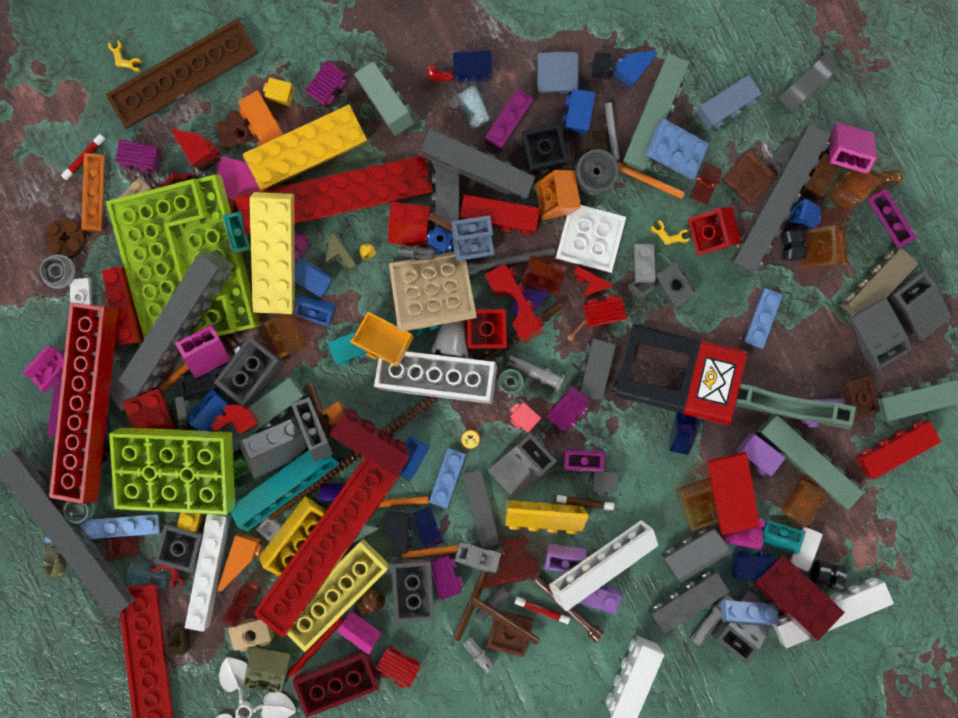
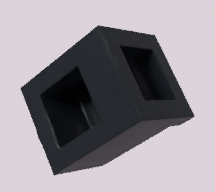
(602, 66)

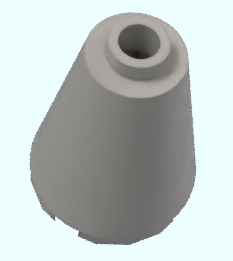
(452, 340)

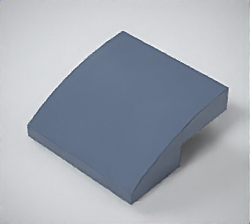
(558, 72)
(472, 238)

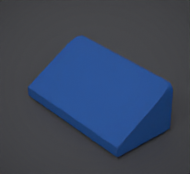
(311, 278)
(314, 310)
(417, 452)

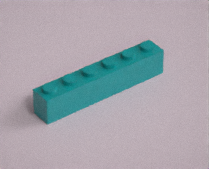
(344, 351)
(280, 489)

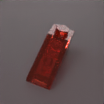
(518, 570)

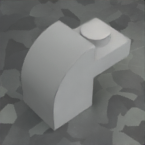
(477, 557)

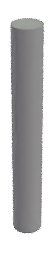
(611, 130)

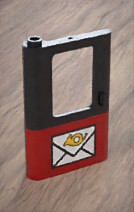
(708, 383)

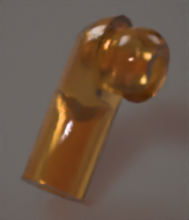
(891, 175)

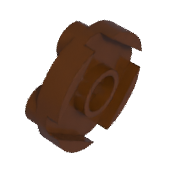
(56, 231)

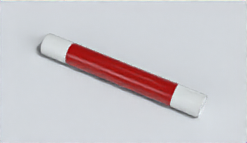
(79, 160)
(542, 610)

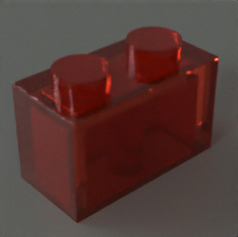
(544, 275)

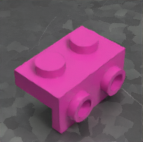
(45, 368)

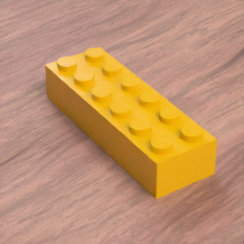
(305, 148)

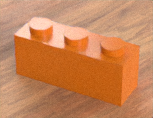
(260, 118)

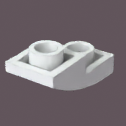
(808, 550)

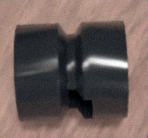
(794, 245)
(828, 575)

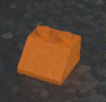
(558, 194)

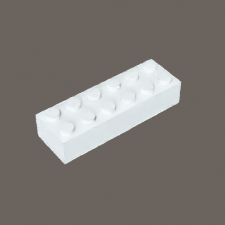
(439, 377)

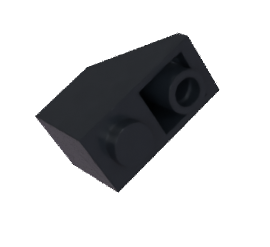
(397, 529)

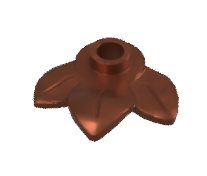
(231, 129)

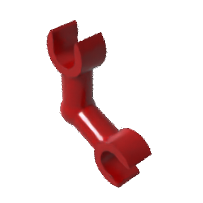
(176, 176)
(174, 572)

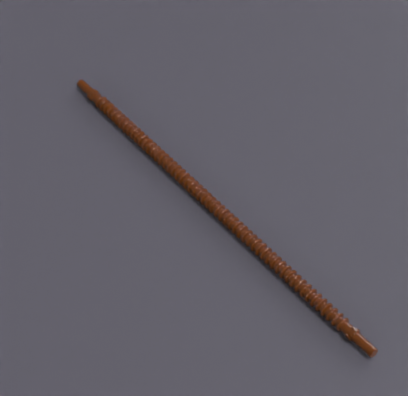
(545, 316)

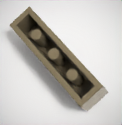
(881, 282)

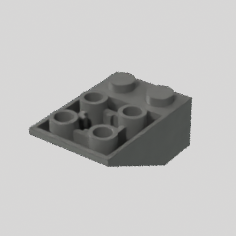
(920, 304)
(880, 334)
(522, 465)
(742, 638)

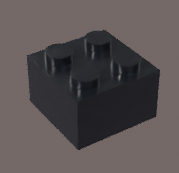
(544, 148)

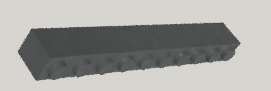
(66, 536)

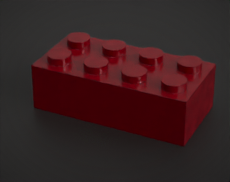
(370, 441)
(799, 598)
(336, 682)

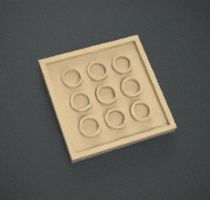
(431, 292)

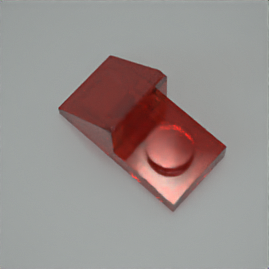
(705, 183)
(514, 545)
(120, 547)

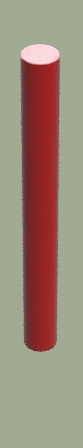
(313, 649)

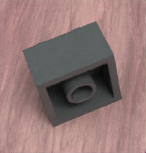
(179, 548)

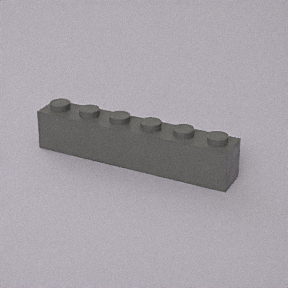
(475, 164)

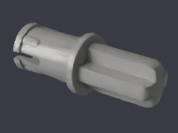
(478, 654)

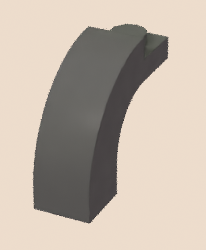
(809, 82)

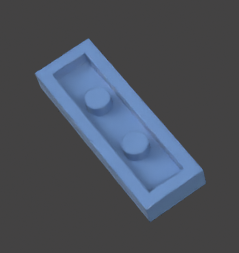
(763, 318)
(447, 478)
(749, 612)

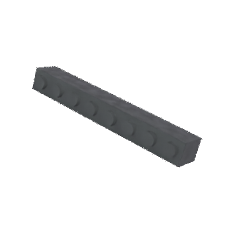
(780, 198)

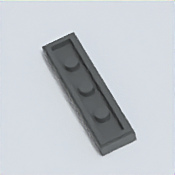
(481, 508)

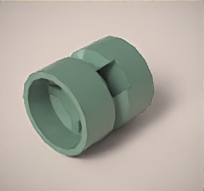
(510, 381)
(79, 512)

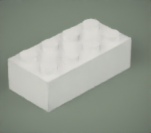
(634, 679)

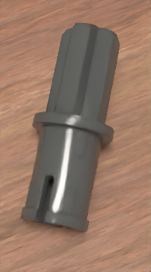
(416, 252)
(495, 601)

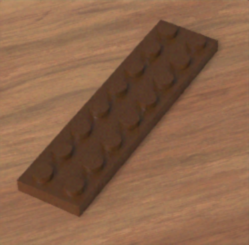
(182, 73)

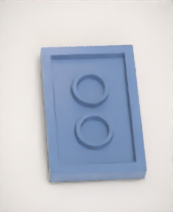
(677, 149)

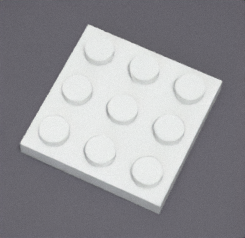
(591, 238)

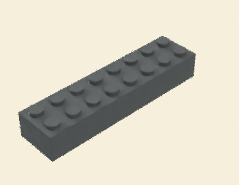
(177, 321)

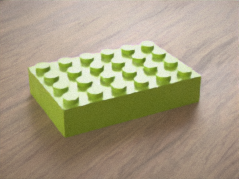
(172, 470)

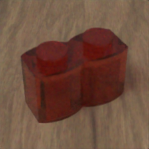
(240, 604)

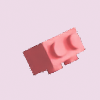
(523, 416)

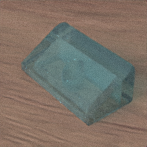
(474, 107)
(141, 574)

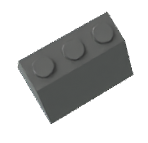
(249, 372)
(273, 447)
(695, 553)
(412, 590)

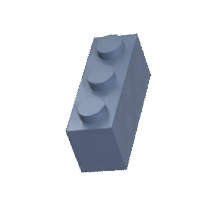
(729, 103)

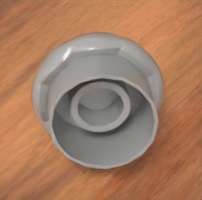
(57, 271)

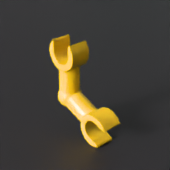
(120, 62)
(666, 238)

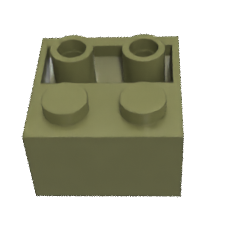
(266, 670)

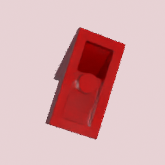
(595, 283)

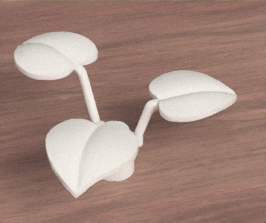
(274, 704)

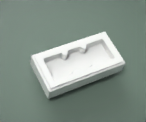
(81, 291)

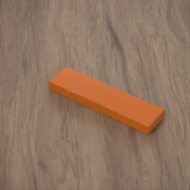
(92, 192)

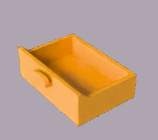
(382, 339)

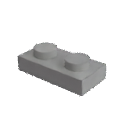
(644, 263)

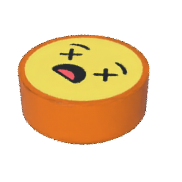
(470, 439)

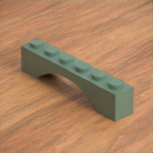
(814, 411)

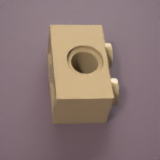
(240, 638)

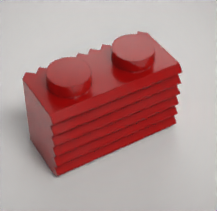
(604, 311)
(398, 667)

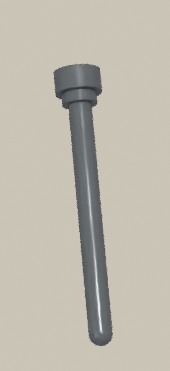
(475, 268)

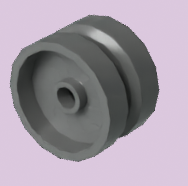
(604, 166)

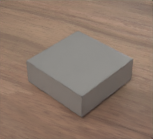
(269, 528)

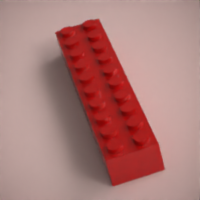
(83, 402)

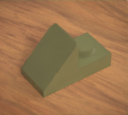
(337, 249)

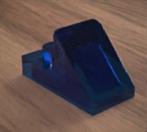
(428, 527)

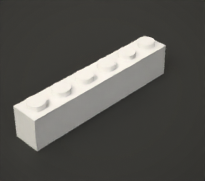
(603, 565)
(208, 571)
(855, 603)

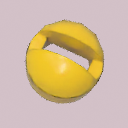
(367, 251)

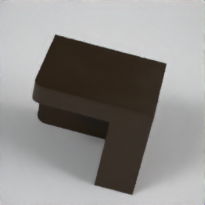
(596, 140)
(178, 640)

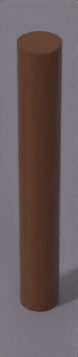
(318, 408)

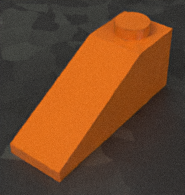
(242, 553)

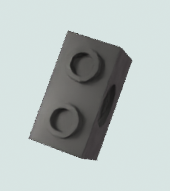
(674, 297)

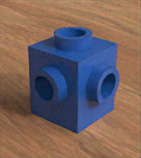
(440, 247)

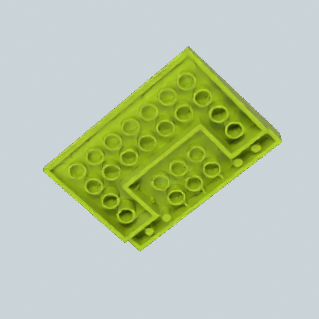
(161, 237)

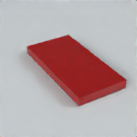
(733, 493)

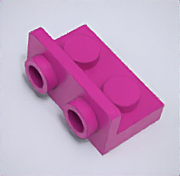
(747, 538)
(359, 632)

